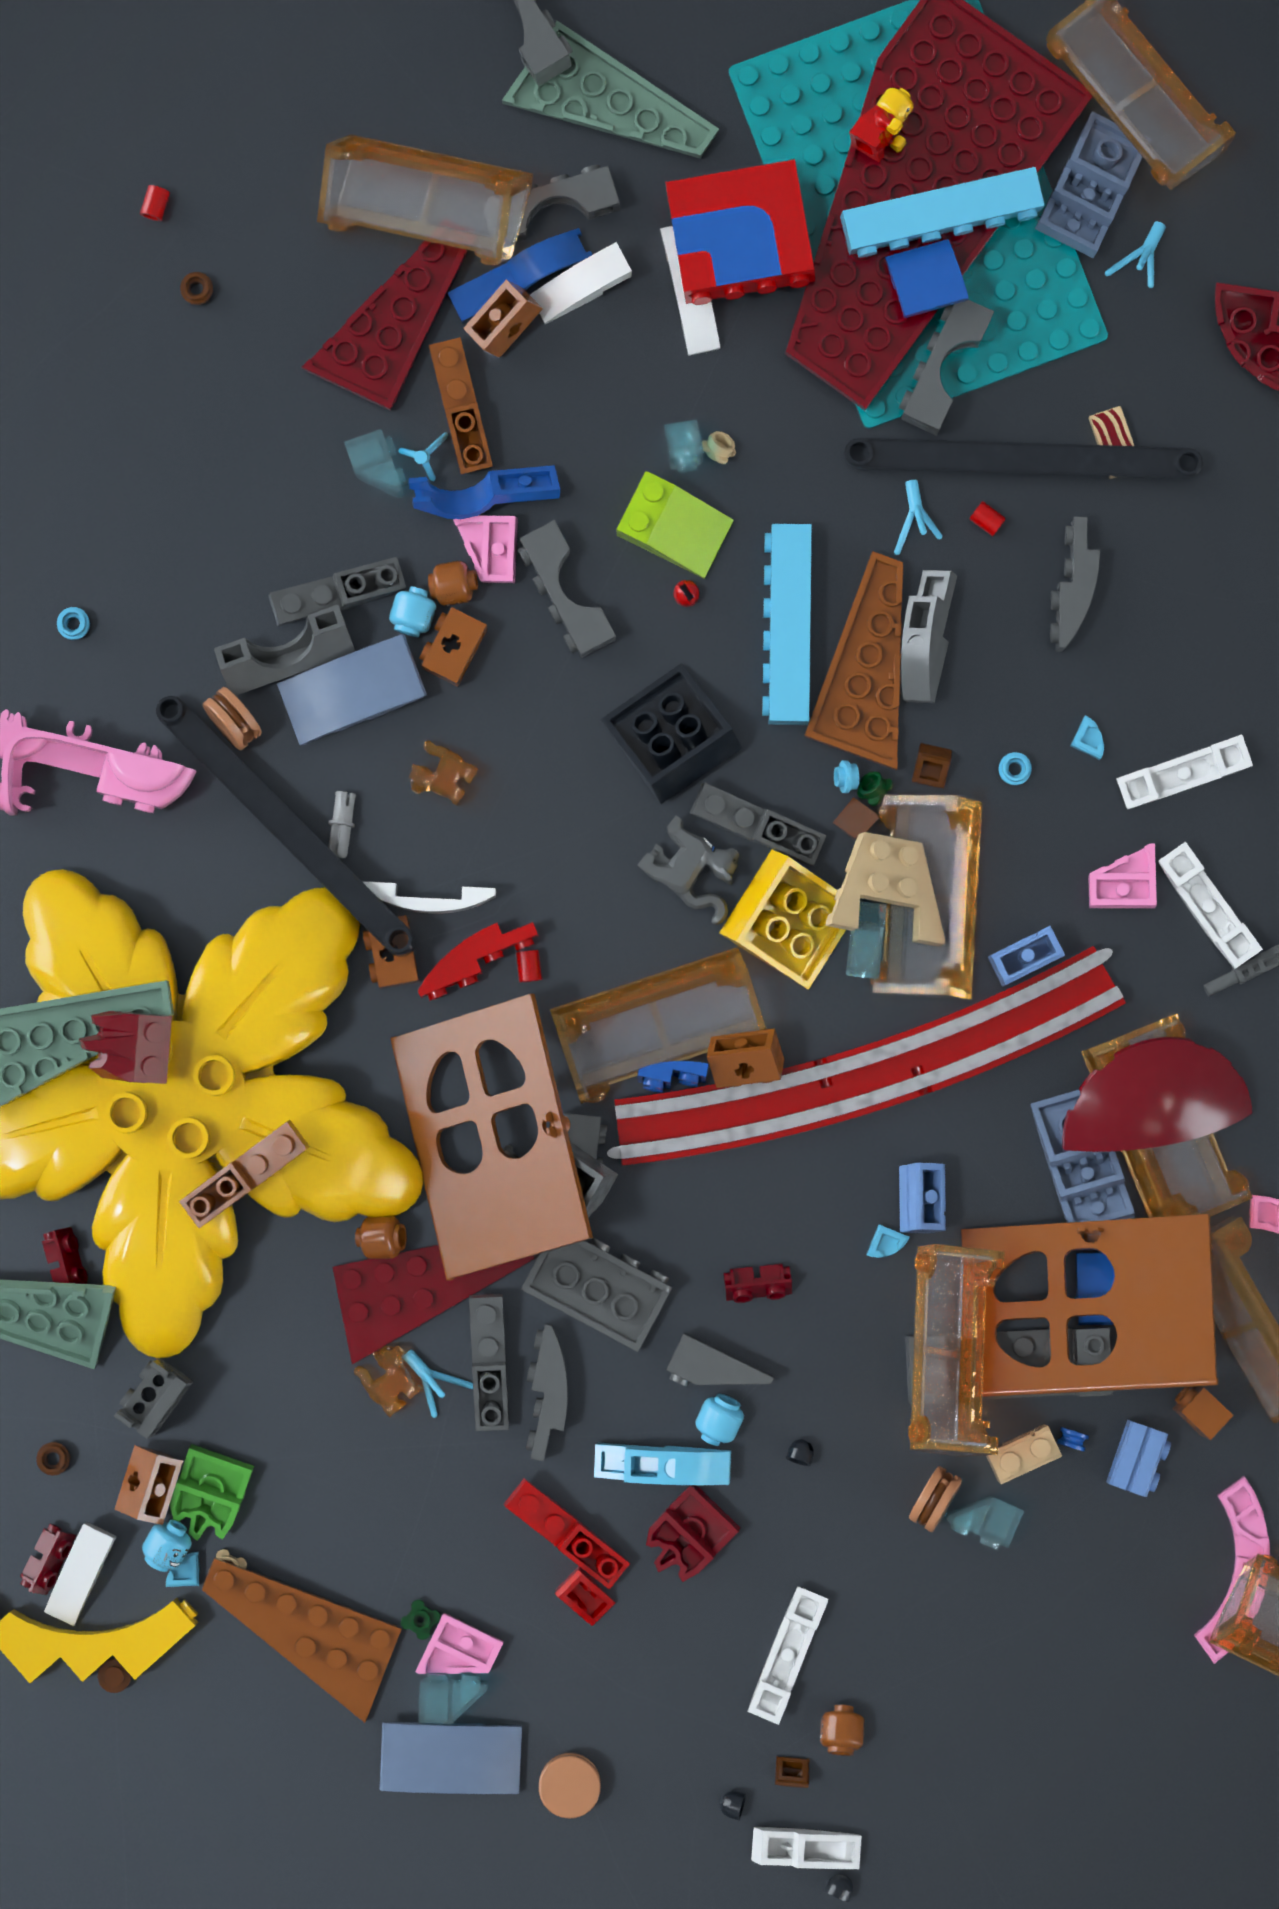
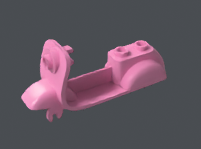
(122, 774)

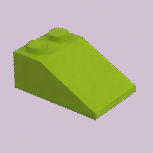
(674, 525)

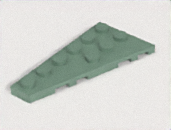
(612, 99)
(43, 1037)
(56, 1318)

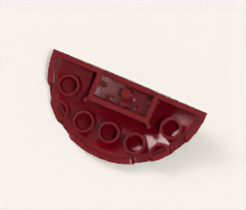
(1251, 329)
(1156, 1097)

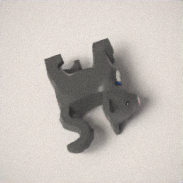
(686, 866)

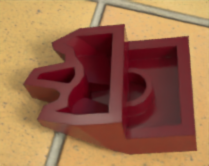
(130, 1046)
(690, 1532)

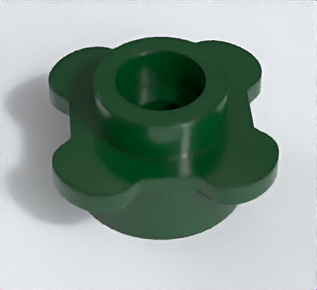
(873, 787)
(420, 1610)

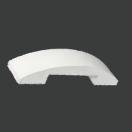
(696, 320)
(1184, 772)
(471, 898)
(1209, 906)
(787, 1655)

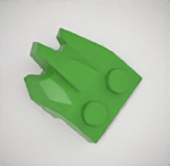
(209, 1491)

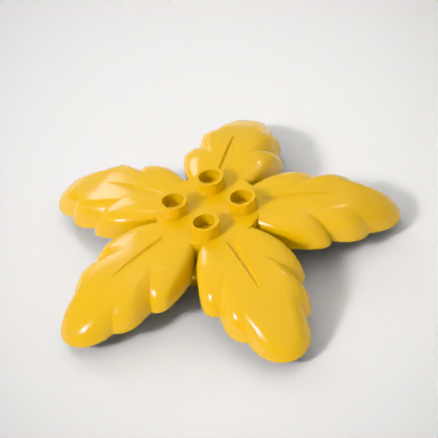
(243, 1012)

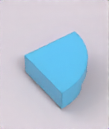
(1089, 739)
(886, 1242)
(187, 1573)

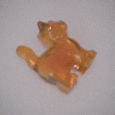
(444, 779)
(396, 1379)

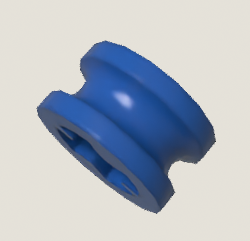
(1072, 1439)

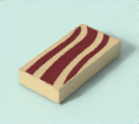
(1111, 428)

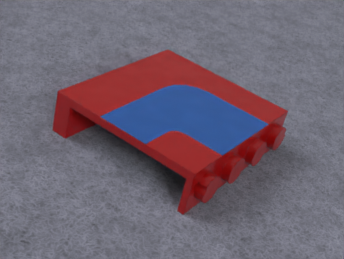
(740, 232)

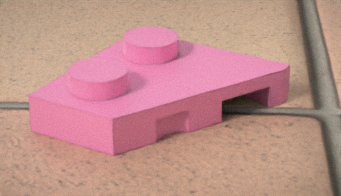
(491, 545)
(1126, 882)
(459, 1649)

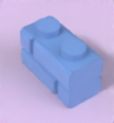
(1026, 956)
(922, 1198)
(1138, 1459)

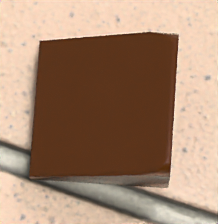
(932, 765)
(855, 819)

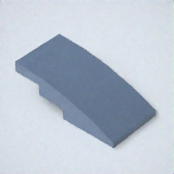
(1090, 186)
(352, 689)
(1086, 1182)
(450, 1758)

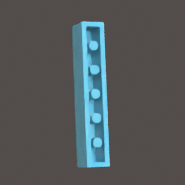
(942, 211)
(789, 624)

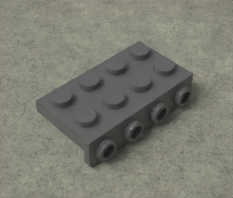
(600, 1290)

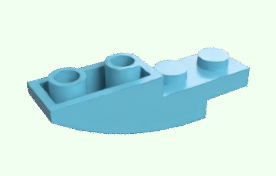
(662, 1464)

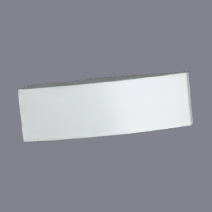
(582, 283)
(79, 1573)
(806, 1848)

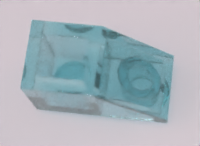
(683, 445)
(373, 462)
(867, 942)
(989, 1518)
(447, 1699)

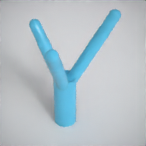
(1146, 252)
(423, 456)
(916, 509)
(428, 1382)

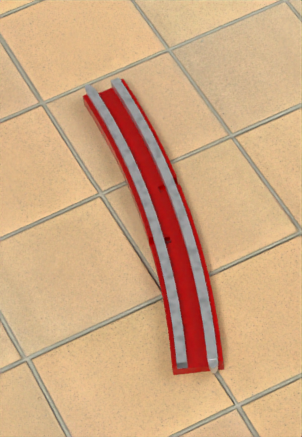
(873, 1074)

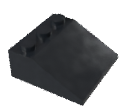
(671, 733)

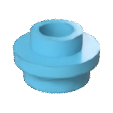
(64, 618)
(1019, 759)
(846, 776)

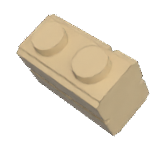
(1024, 1454)

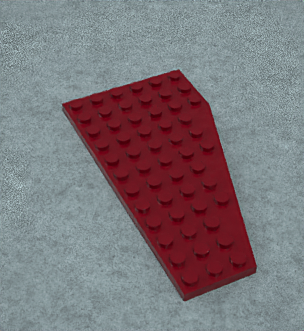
(977, 113)

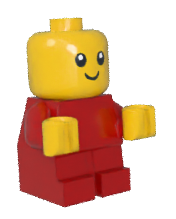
(878, 125)

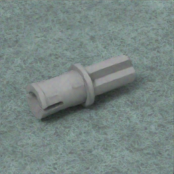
(341, 823)

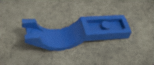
(523, 270)
(495, 488)

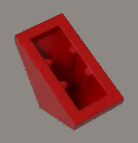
(584, 1596)

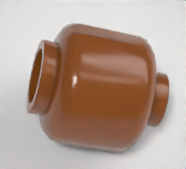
(452, 583)
(381, 1237)
(842, 1730)

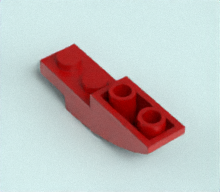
(462, 964)
(566, 1533)

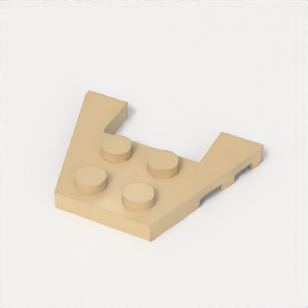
(890, 873)

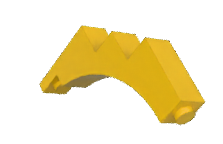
(36, 1646)

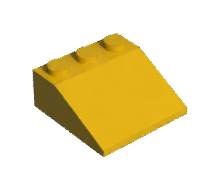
(785, 919)

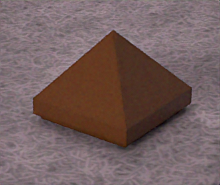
(792, 1772)

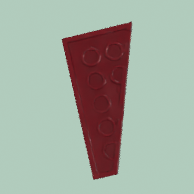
(388, 330)
(398, 1294)

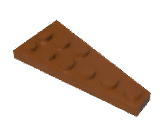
(862, 687)
(323, 1639)

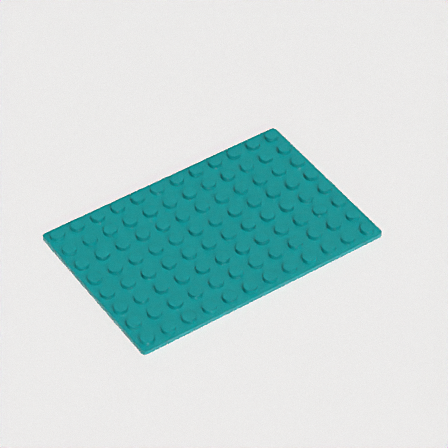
(802, 109)

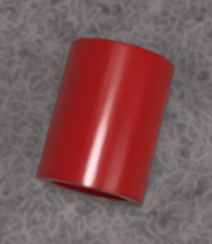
(154, 203)
(987, 518)
(528, 966)

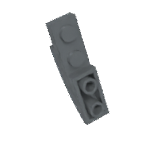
(345, 588)
(1074, 597)
(922, 639)
(757, 824)
(489, 1362)
(550, 1378)

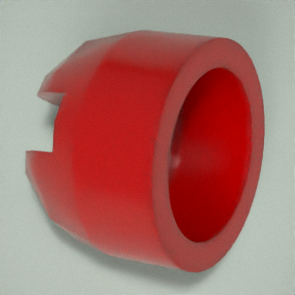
(679, 596)

